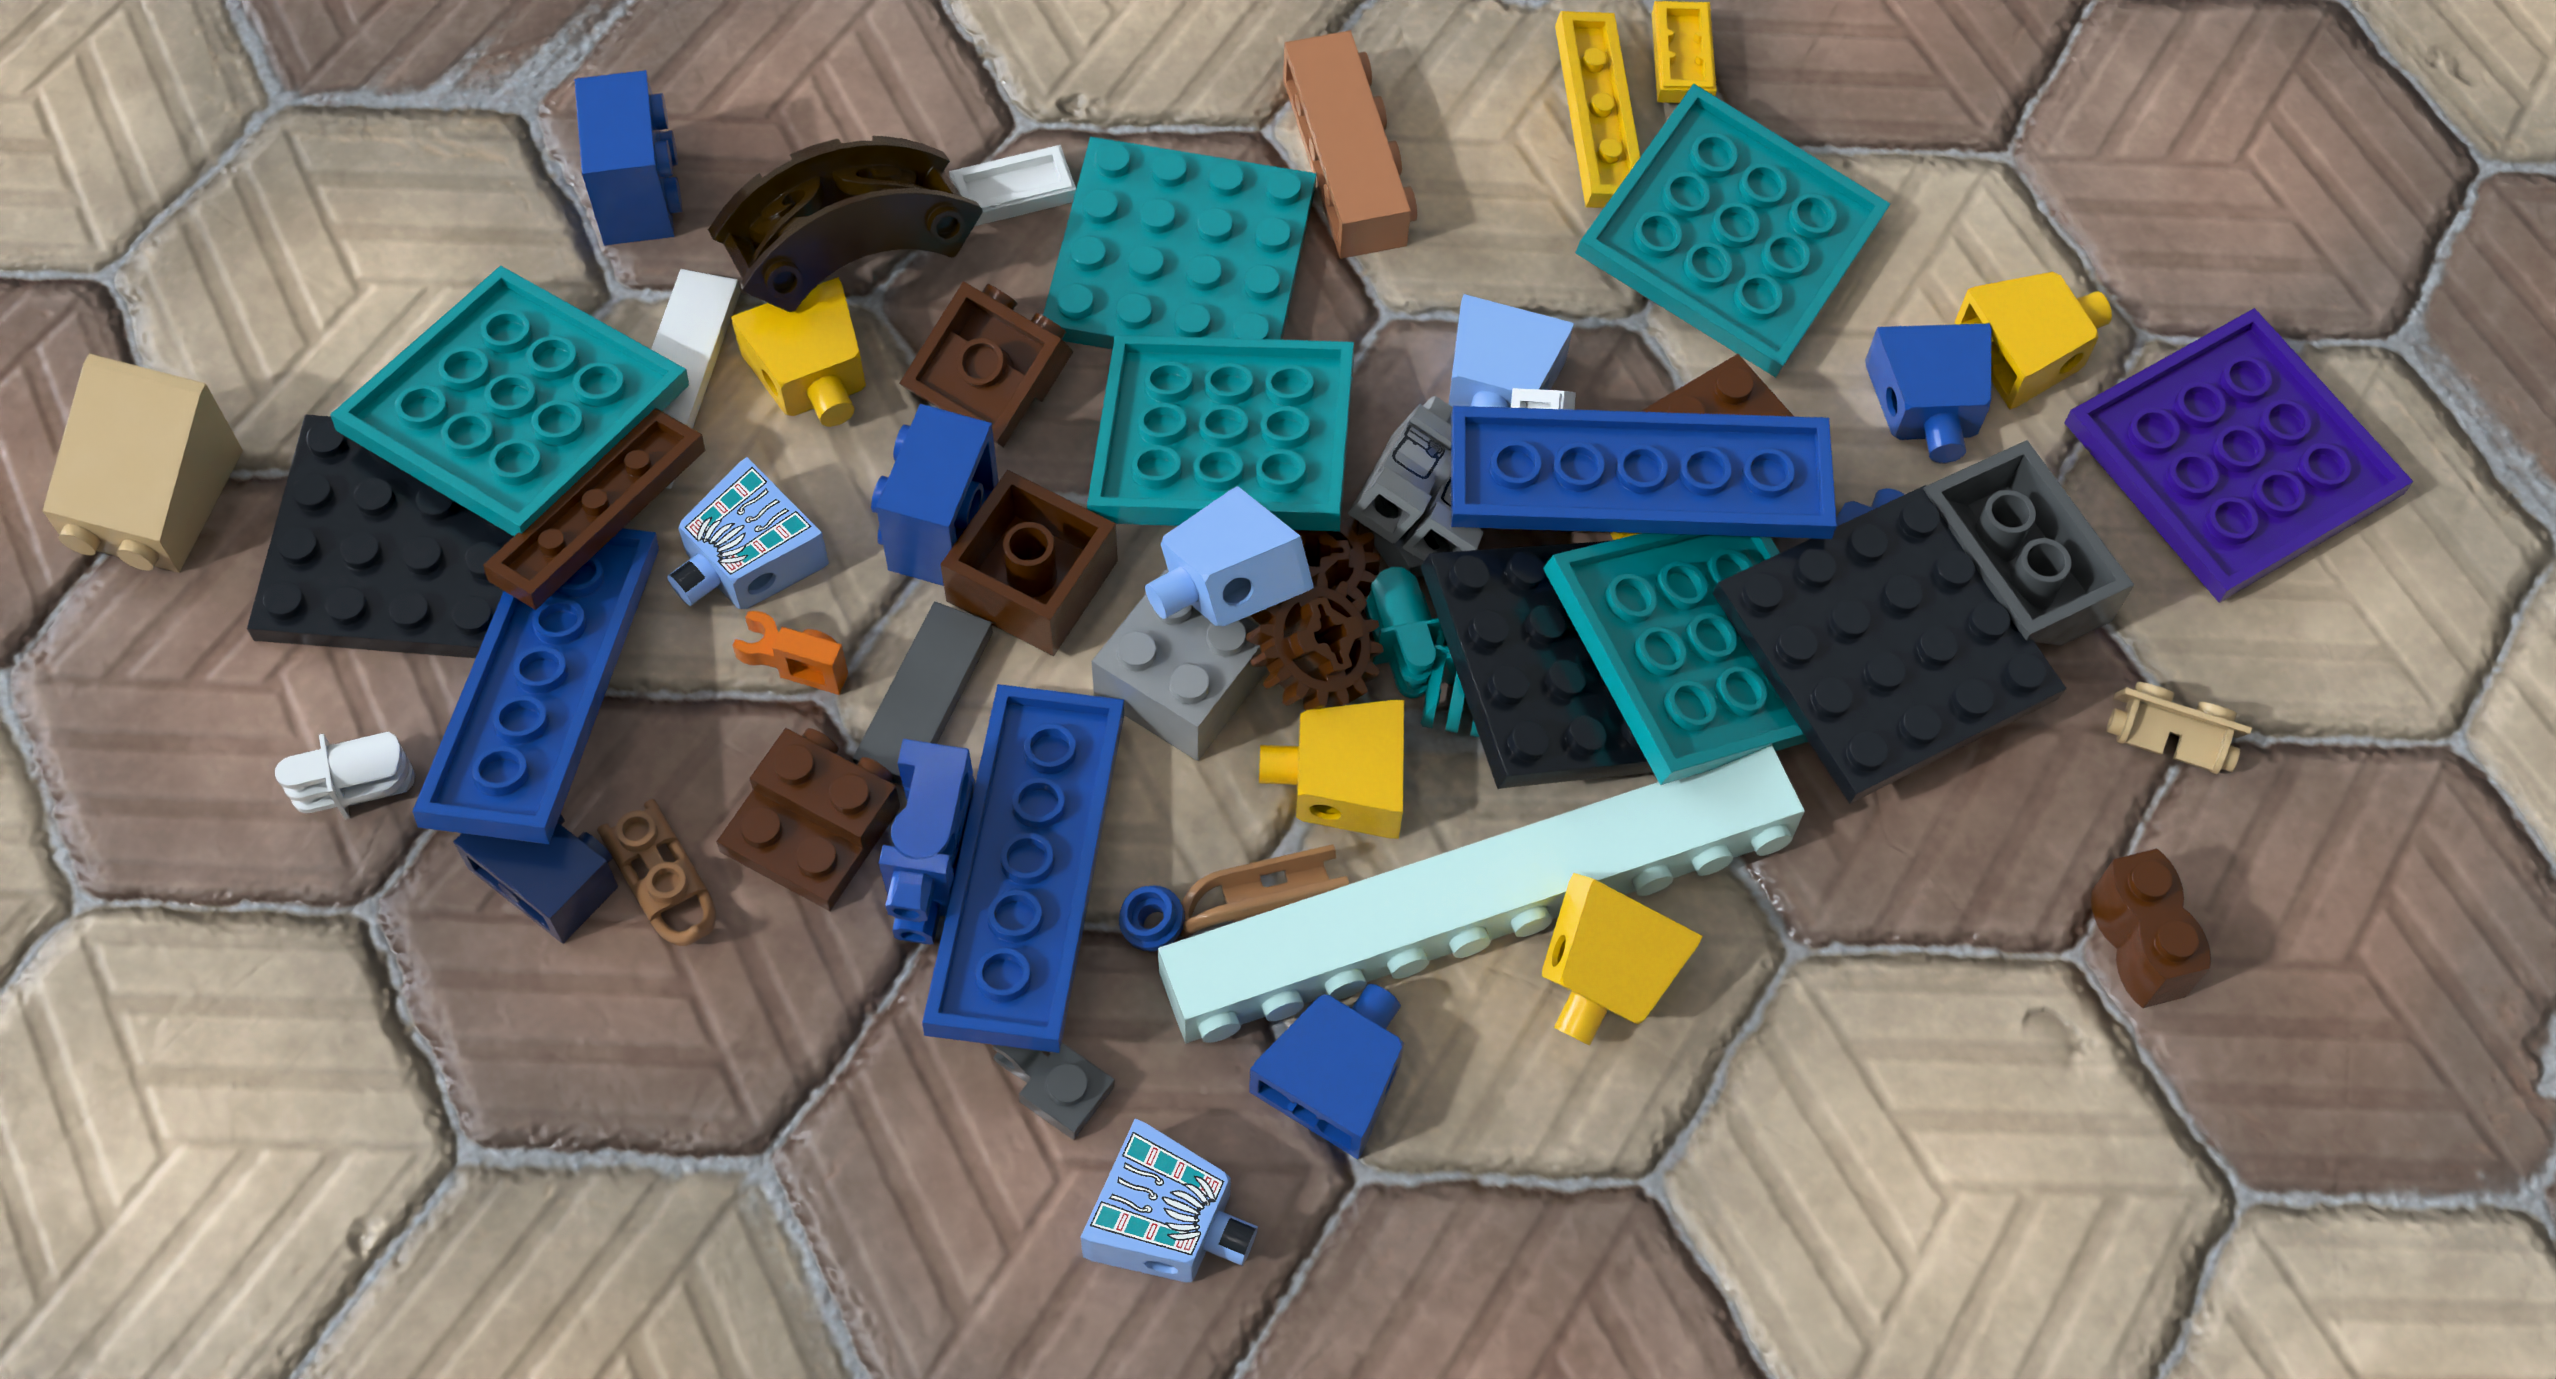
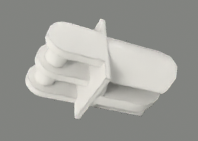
(346, 773)

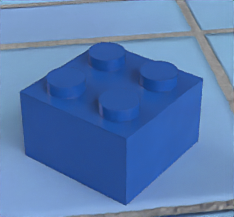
(627, 157)
(934, 489)

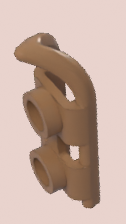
(667, 883)
(1248, 897)

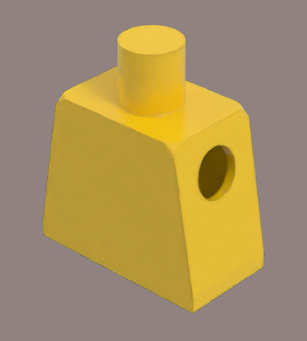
(2035, 331)
(805, 355)
(1345, 767)
(1611, 956)

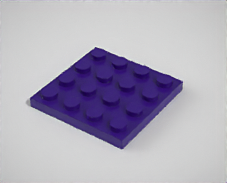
(2237, 454)

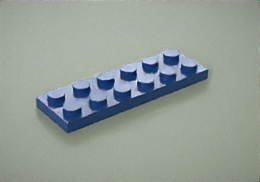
(1642, 472)
(535, 700)
(1025, 870)

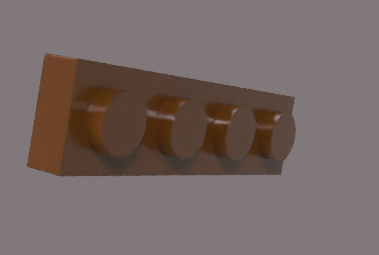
(594, 509)

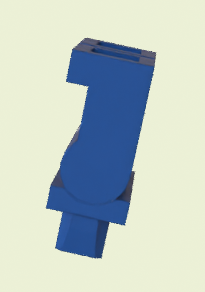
(926, 837)

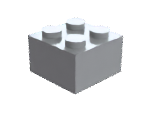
(1178, 673)

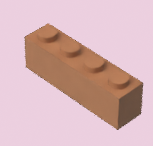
(1348, 144)

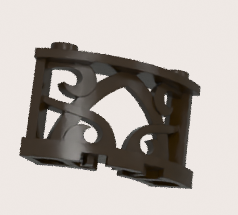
(839, 207)

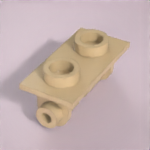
(2202, 731)

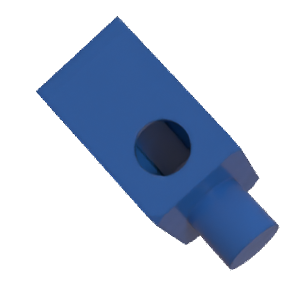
(1933, 383)
(1334, 1067)

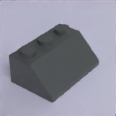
(2032, 546)

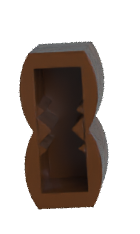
(2156, 939)

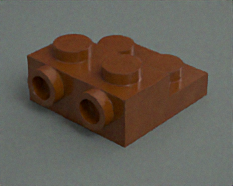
(988, 360)
(811, 816)

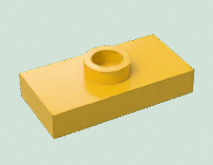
(1682, 49)

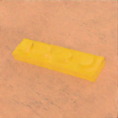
(1597, 102)

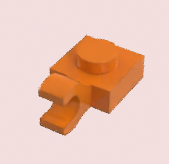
(799, 656)

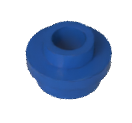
(1139, 906)

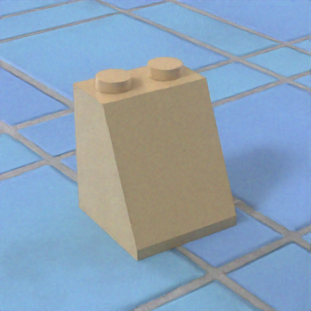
(139, 465)

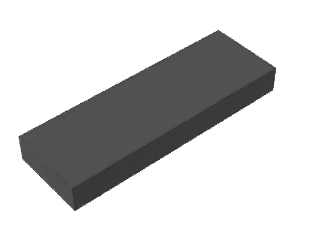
(926, 685)

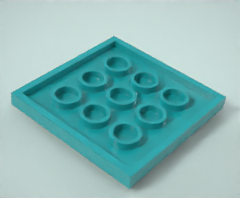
(1733, 229)
(1178, 246)
(508, 400)
(1218, 415)
(1671, 649)

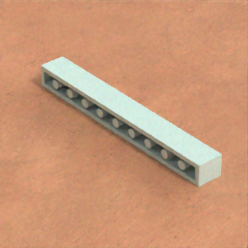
(1473, 896)

